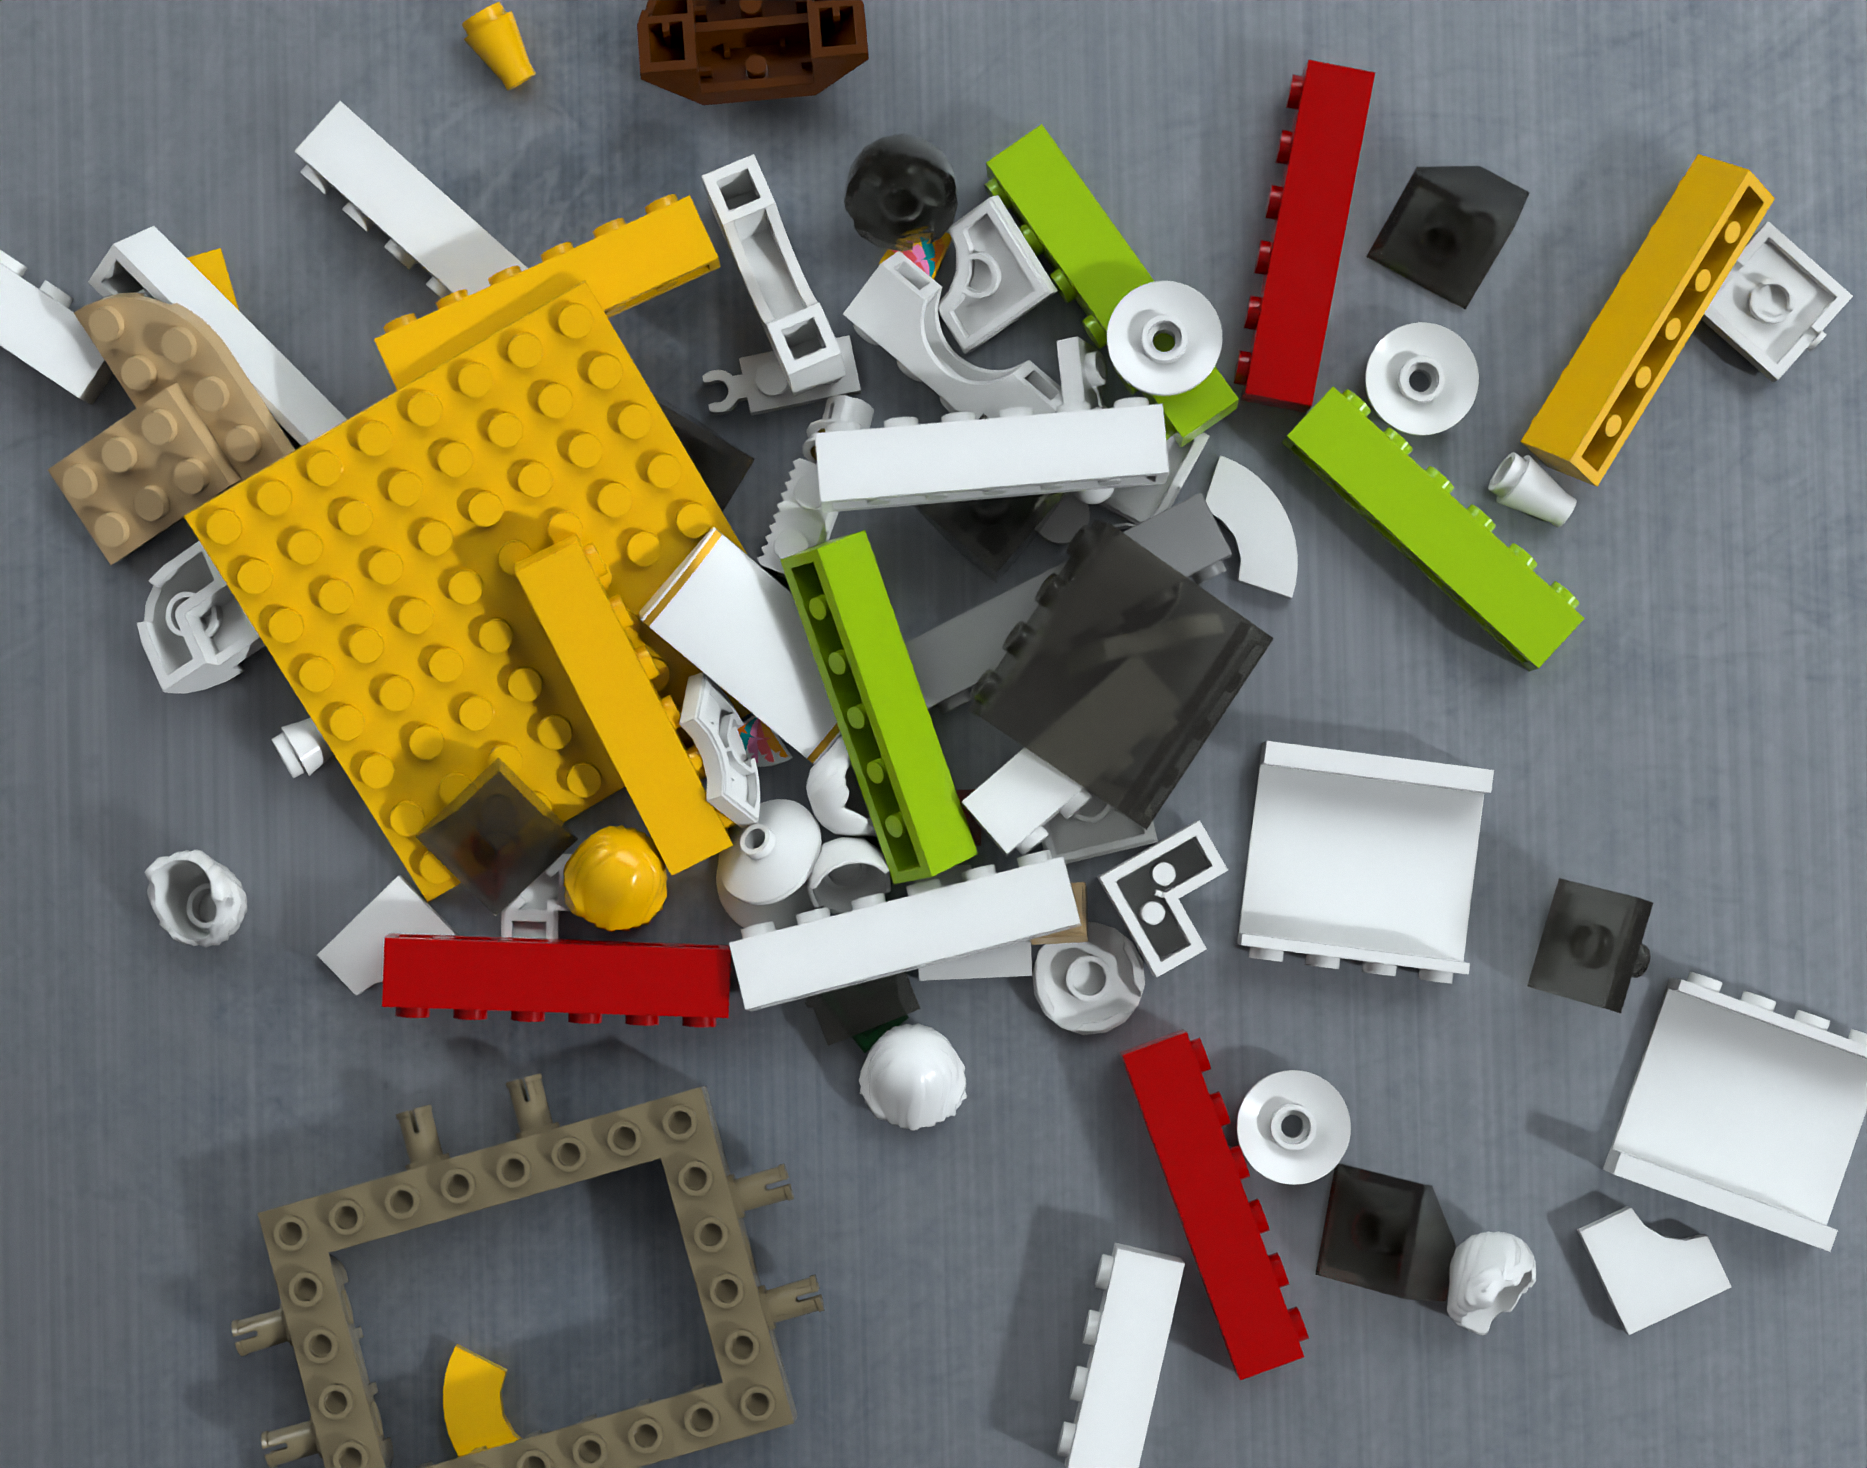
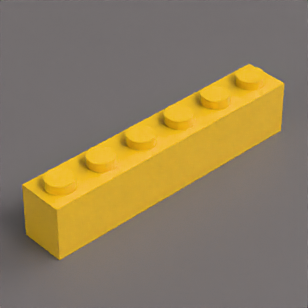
(620, 266)
(1648, 319)
(623, 701)

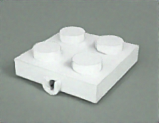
(1774, 303)

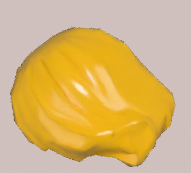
(616, 879)

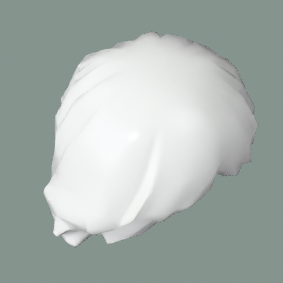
(837, 795)
(196, 898)
(913, 1077)
(1488, 1278)

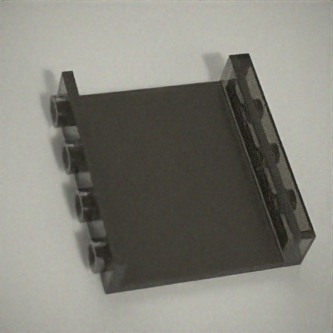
(1119, 672)

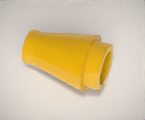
(499, 44)

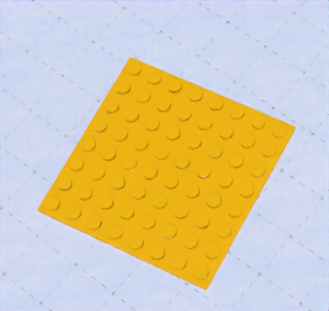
(393, 551)

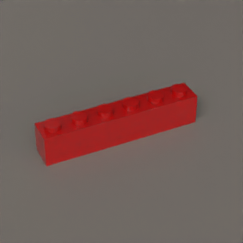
(1306, 235)
(556, 977)
(1212, 1203)

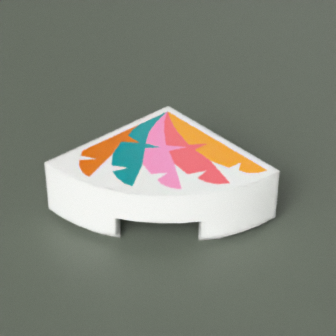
(762, 743)

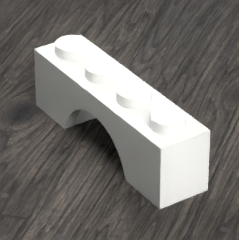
(773, 275)
(902, 316)

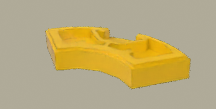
(475, 1402)

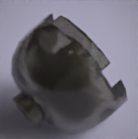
(901, 192)

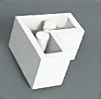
(1148, 894)

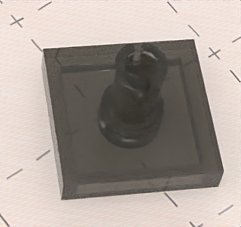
(1592, 945)

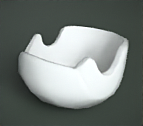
(847, 871)

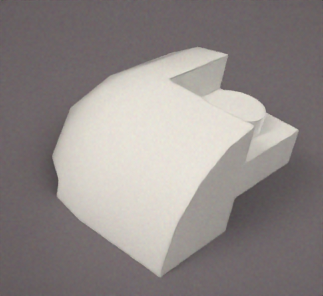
(194, 625)

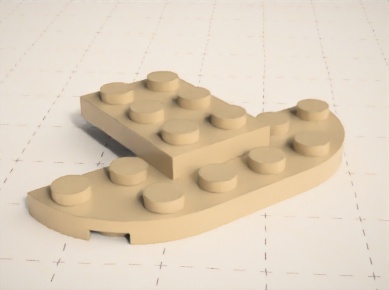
(185, 442)

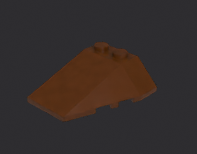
(749, 47)

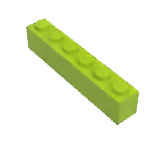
(1091, 263)
(1433, 529)
(879, 707)

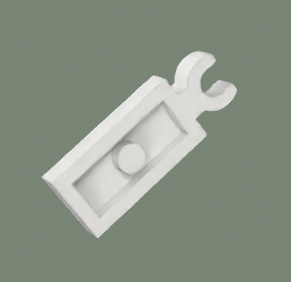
(767, 387)

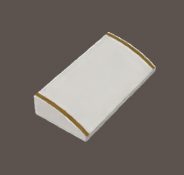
(747, 639)

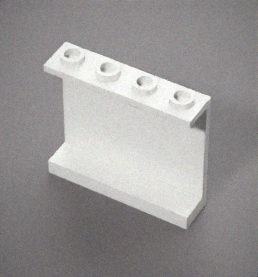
(1362, 860)
(1744, 1110)

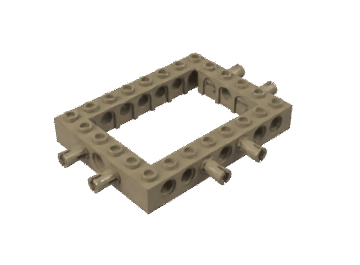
(710, 1213)

